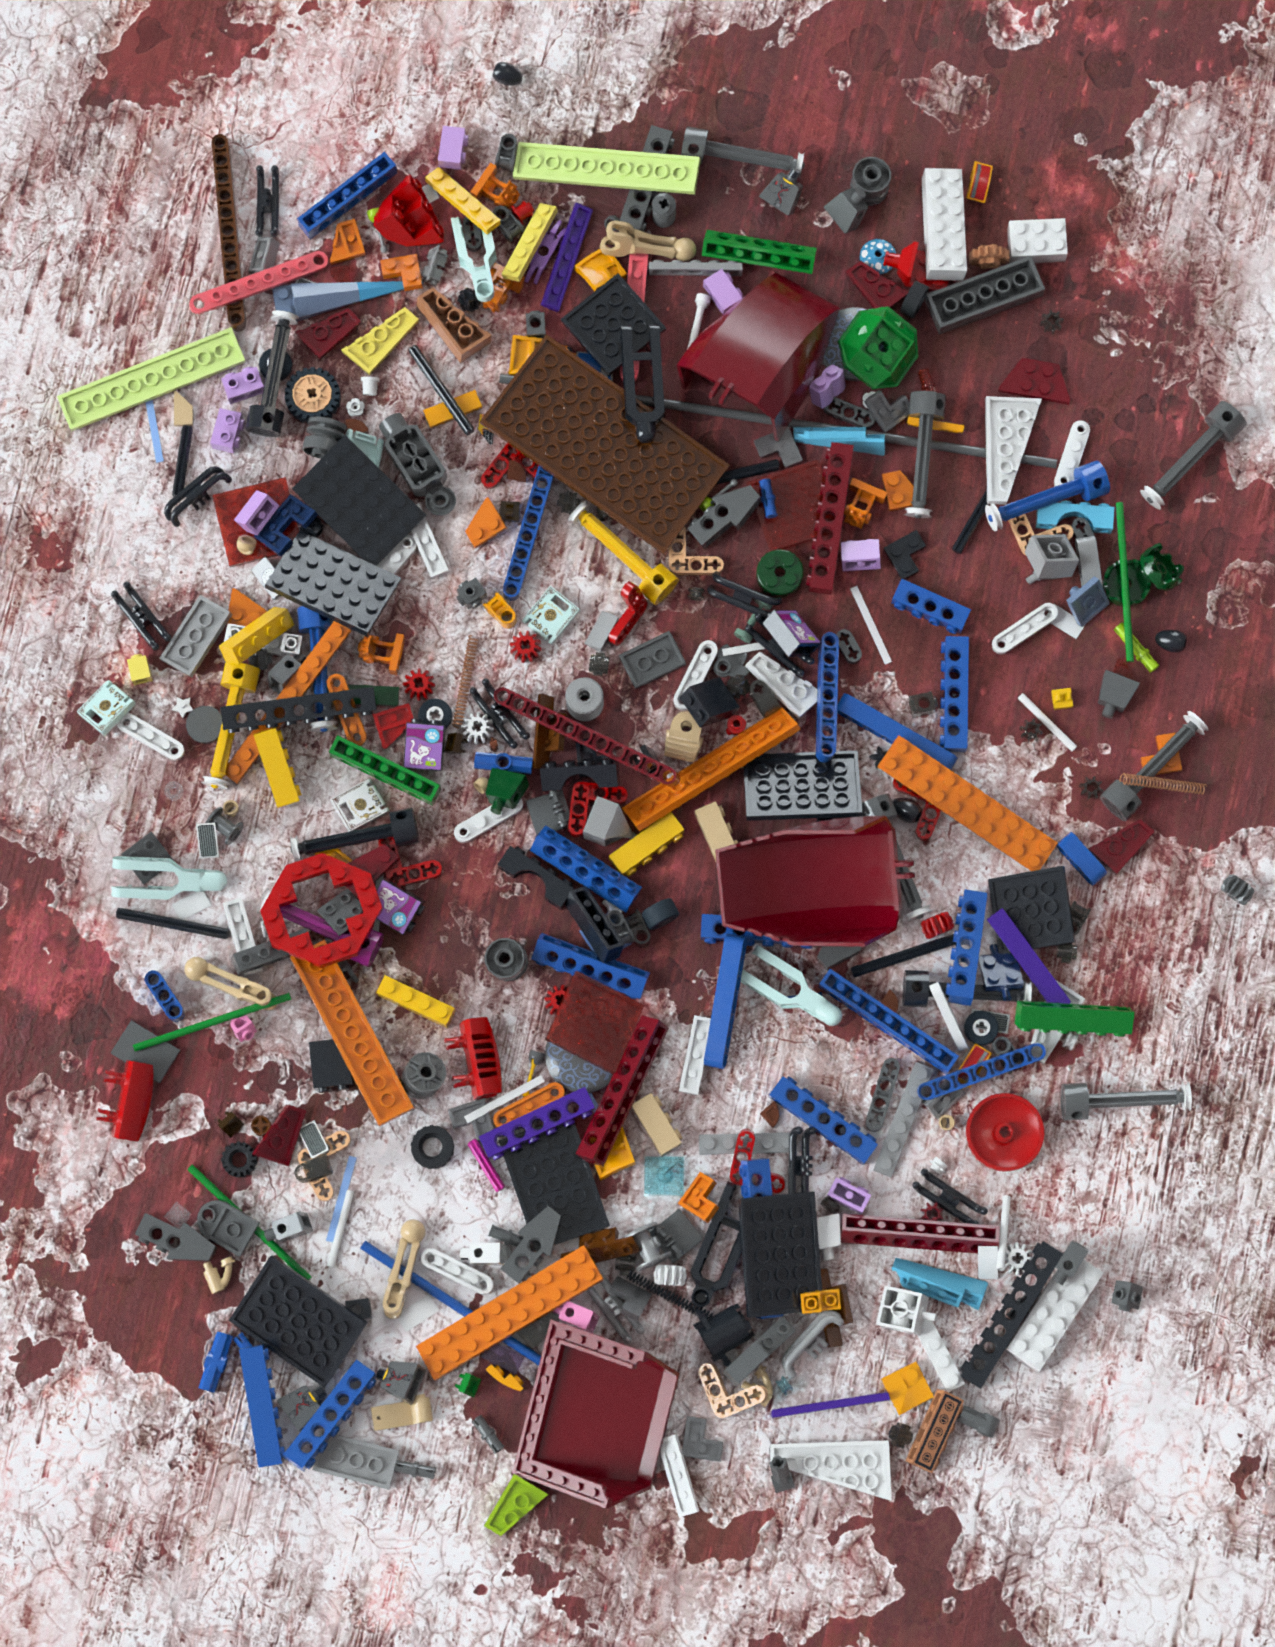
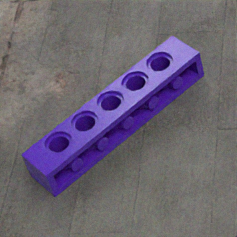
(578, 1097)

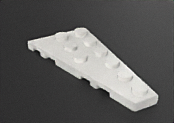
(1007, 434)
(854, 1465)

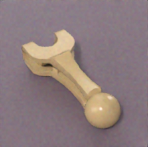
(637, 242)
(251, 992)
(396, 1291)

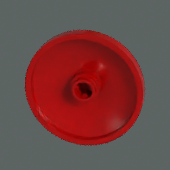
(1004, 1132)

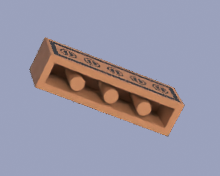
(934, 1431)

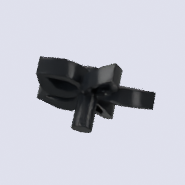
(878, 757)

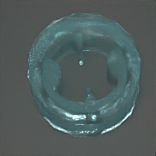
(784, 1385)

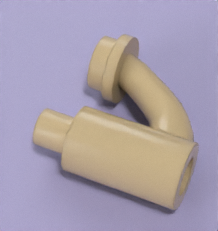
(212, 1276)
(767, 1384)

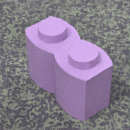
(827, 386)

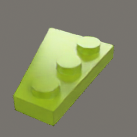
(513, 1504)

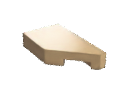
(182, 411)

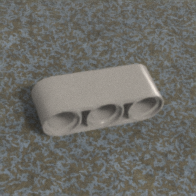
(1088, 559)

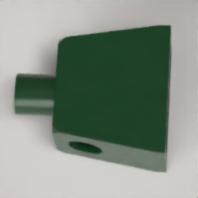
(505, 789)

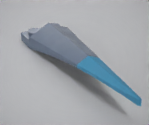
(317, 298)

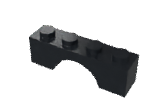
(603, 772)
(516, 863)

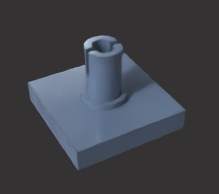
(1087, 601)

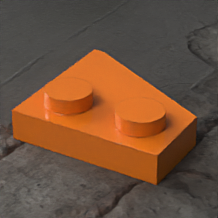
(243, 609)

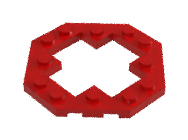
(341, 875)

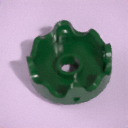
(1160, 568)
(1139, 583)
(779, 586)

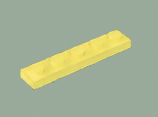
(529, 242)

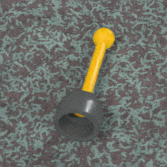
(535, 1059)

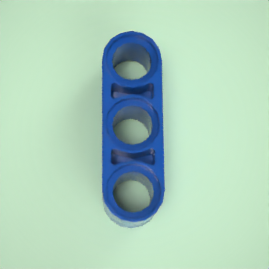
(1081, 859)
(158, 989)

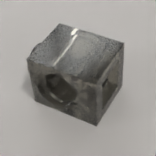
(916, 710)

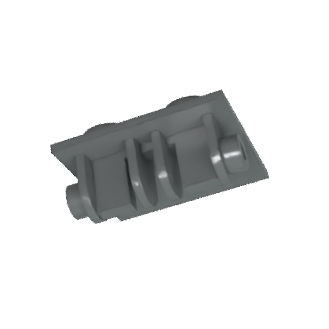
(549, 811)
(147, 847)
(340, 908)
(677, 1235)

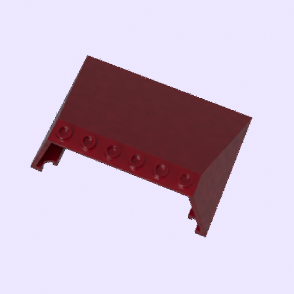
(595, 1417)

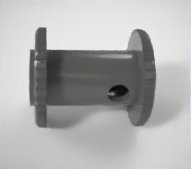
(225, 826)

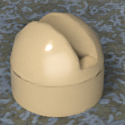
(481, 784)
(228, 806)
(943, 1122)

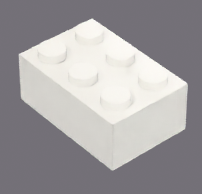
(1040, 239)

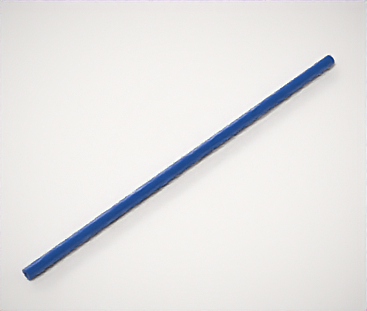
(445, 1298)

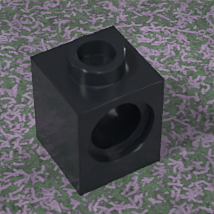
(365, 1305)

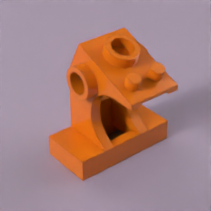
(488, 183)
(500, 296)
(867, 495)
(367, 650)

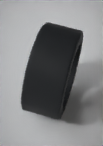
(914, 299)

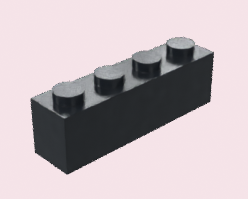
(594, 924)

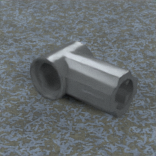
(983, 1423)
(781, 1476)

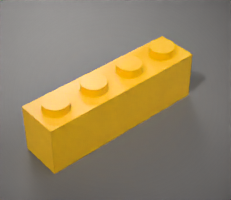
(256, 635)
(276, 766)
(646, 844)
(416, 1001)

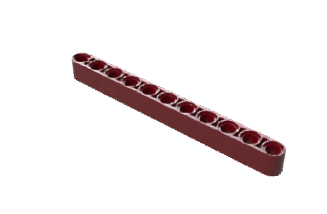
(595, 738)

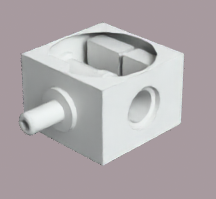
(904, 1311)

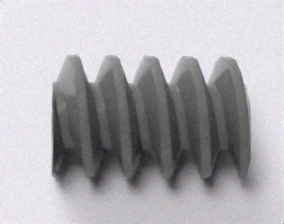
(663, 210)

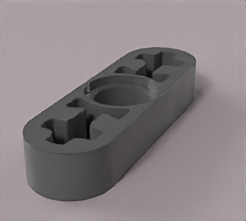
(863, 413)

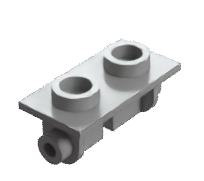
(436, 258)

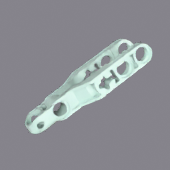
(480, 275)
(189, 879)
(806, 1000)

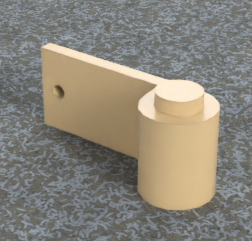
(402, 1413)

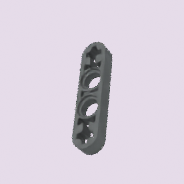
(884, 1095)

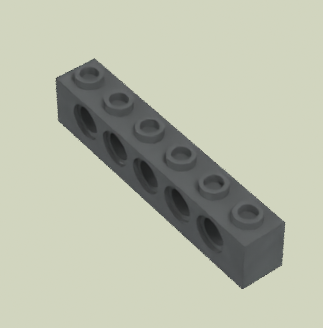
(656, 137)

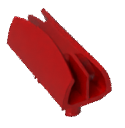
(481, 1058)
(133, 1101)

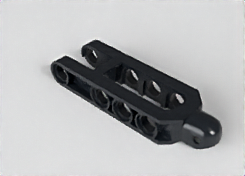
(644, 421)
(703, 1287)

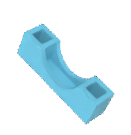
(1099, 517)

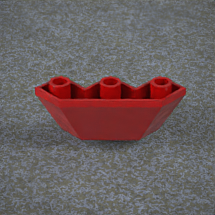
(408, 216)

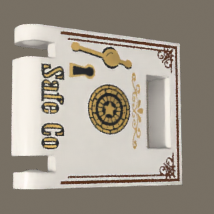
(363, 803)

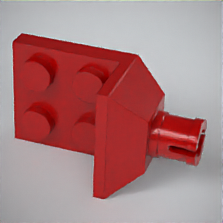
(912, 267)

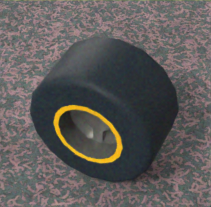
(660, 914)

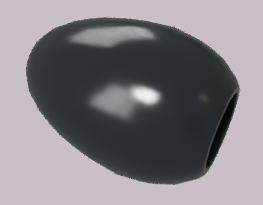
(507, 74)
(1171, 640)
(907, 810)

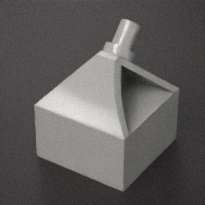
(1050, 557)
(606, 823)

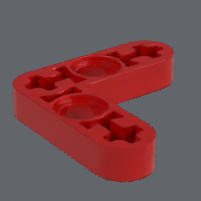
(518, 457)
(636, 607)
(589, 796)
(930, 829)
(397, 868)
(736, 1163)

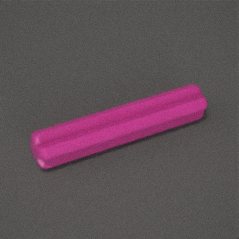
(486, 1165)

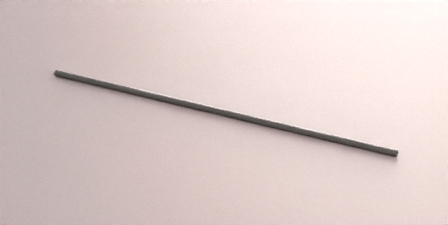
(765, 419)

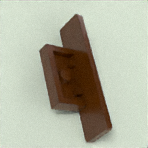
(546, 739)
(606, 1246)
(832, 1330)

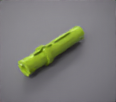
(1140, 652)

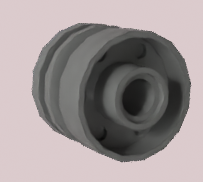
(873, 177)
(323, 436)
(498, 951)
(428, 1065)

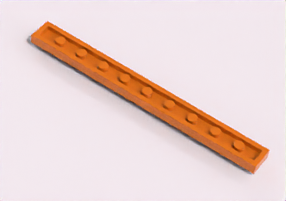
(296, 687)

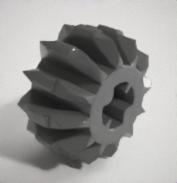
(1237, 889)

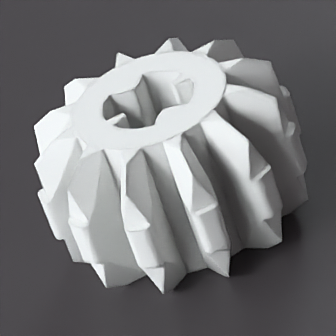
(469, 728)
(1013, 1251)
(670, 1275)

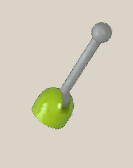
(371, 213)
(709, 502)

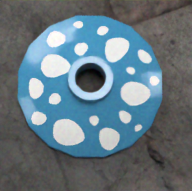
(868, 256)

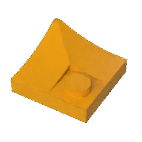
(599, 269)
(520, 351)
(618, 1159)
(907, 1387)

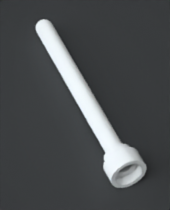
(702, 302)

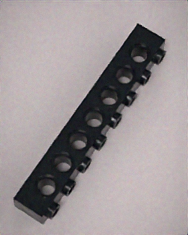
(230, 713)
(978, 1376)

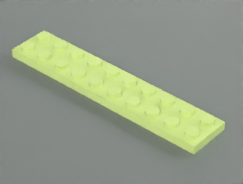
(606, 168)
(151, 379)

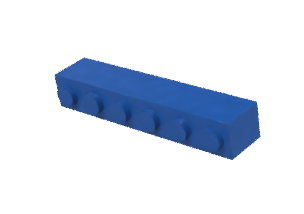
(261, 1405)

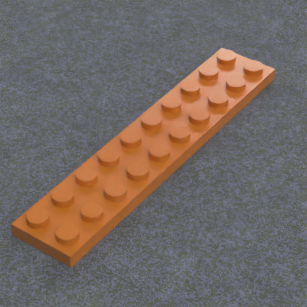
(711, 768)
(967, 804)
(354, 1039)
(510, 1312)

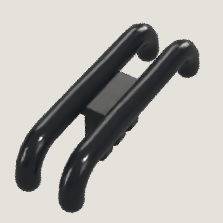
(267, 202)
(194, 493)
(742, 595)
(141, 616)
(775, 649)
(499, 715)
(799, 1164)
(949, 1198)

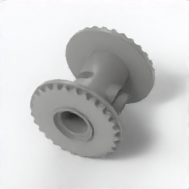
(584, 688)
(649, 1245)

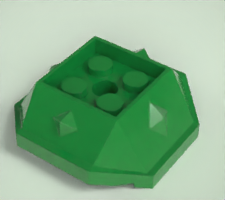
(861, 347)

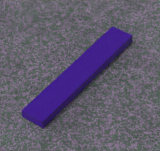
(566, 257)
(1027, 958)
(827, 1405)

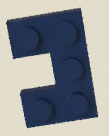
(289, 511)

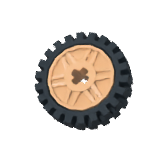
(310, 382)

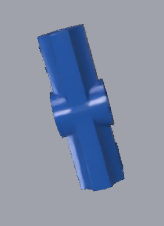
(516, 764)
(215, 1362)

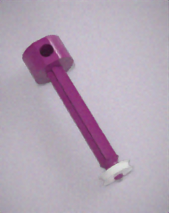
(314, 923)

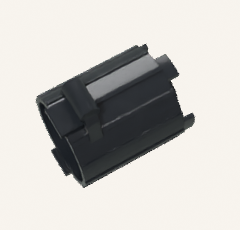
(723, 1332)

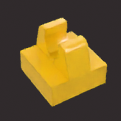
(1062, 698)

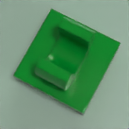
(469, 1384)

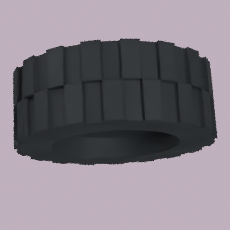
(432, 1132)

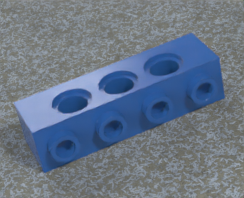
(925, 597)

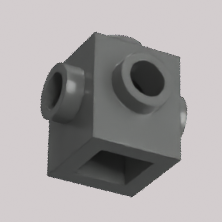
(475, 589)
(1127, 1295)

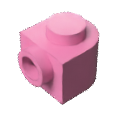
(243, 1028)

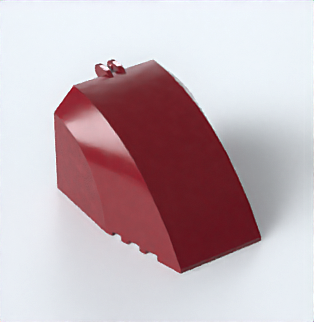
(765, 349)
(815, 883)

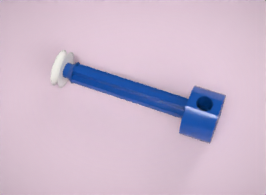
(1089, 481)
(316, 625)

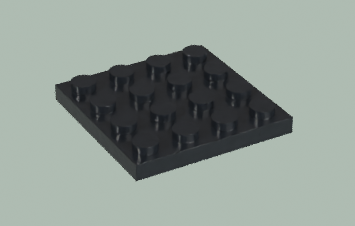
(599, 320)
(1036, 905)

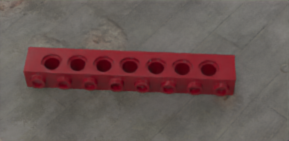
(842, 453)
(622, 1090)
(917, 1233)

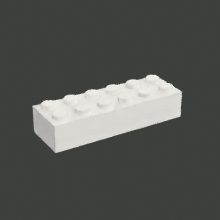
(944, 224)
(1052, 1316)

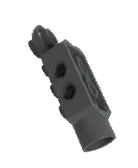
(417, 463)

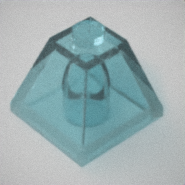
(664, 1176)

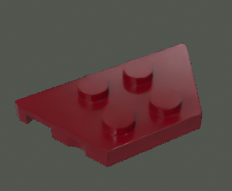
(1036, 380)

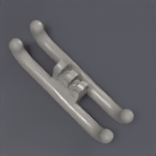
(611, 1309)
(810, 1340)

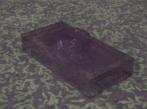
(504, 1358)

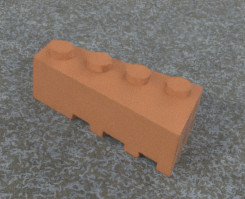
(452, 325)

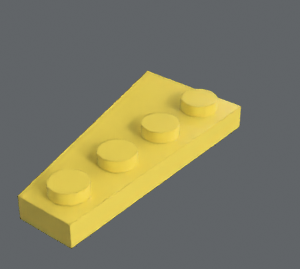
(380, 341)

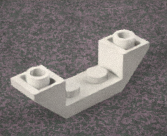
(280, 646)

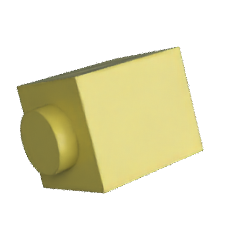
(139, 669)

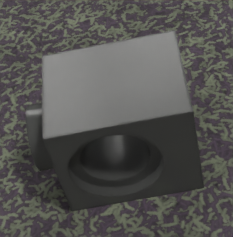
(535, 316)

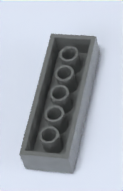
(984, 295)

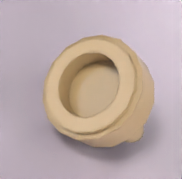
(246, 544)

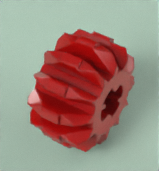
(525, 640)
(421, 691)
(937, 925)
(553, 999)

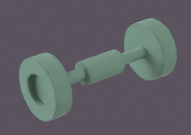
(742, 634)

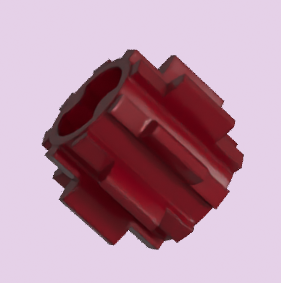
(929, 1208)

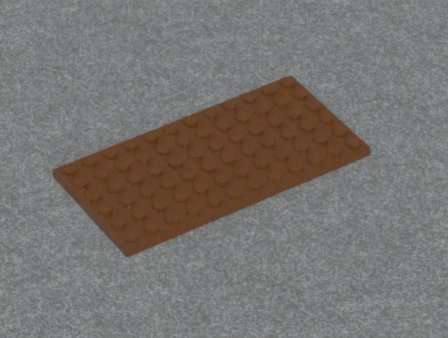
(577, 431)

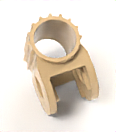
(683, 744)

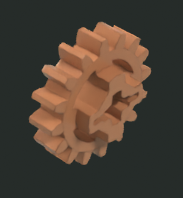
(989, 256)

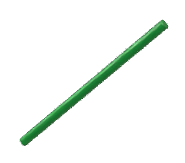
(1124, 582)
(208, 1023)
(259, 1232)

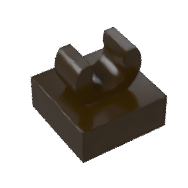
(510, 511)
(453, 743)
(230, 1124)

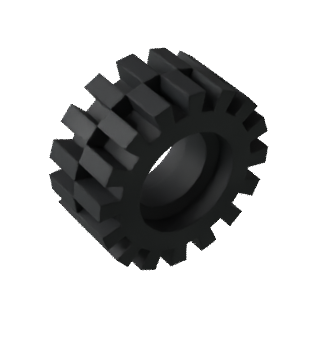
(239, 1171)

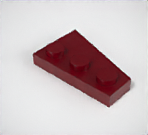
(875, 287)
(374, 862)

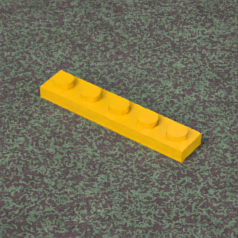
(462, 200)

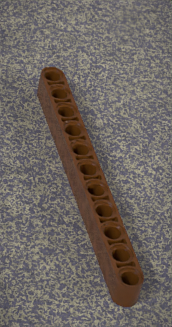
(228, 223)

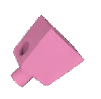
(582, 1317)

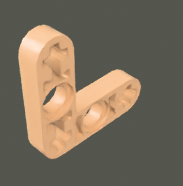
(1022, 544)
(681, 558)
(327, 1185)
(723, 1397)

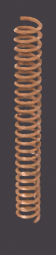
(463, 675)
(1160, 786)

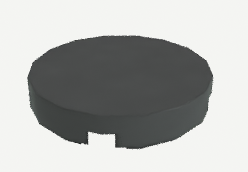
(204, 724)

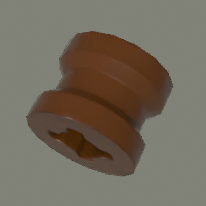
(260, 1122)

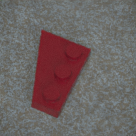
(328, 333)
(1122, 846)
(282, 1136)

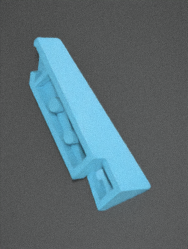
(847, 435)
(940, 1284)

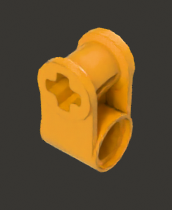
(498, 608)

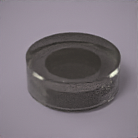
(830, 1205)

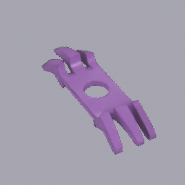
(541, 261)

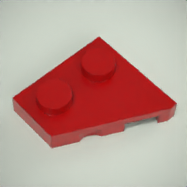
(392, 723)

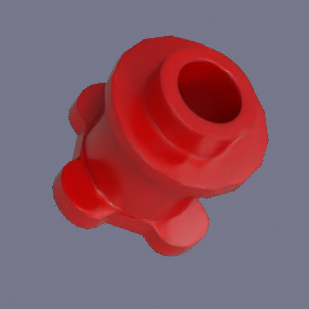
(522, 211)
(735, 730)

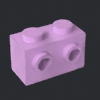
(452, 147)
(722, 291)
(242, 384)
(227, 430)
(256, 512)
(860, 555)
(848, 1195)

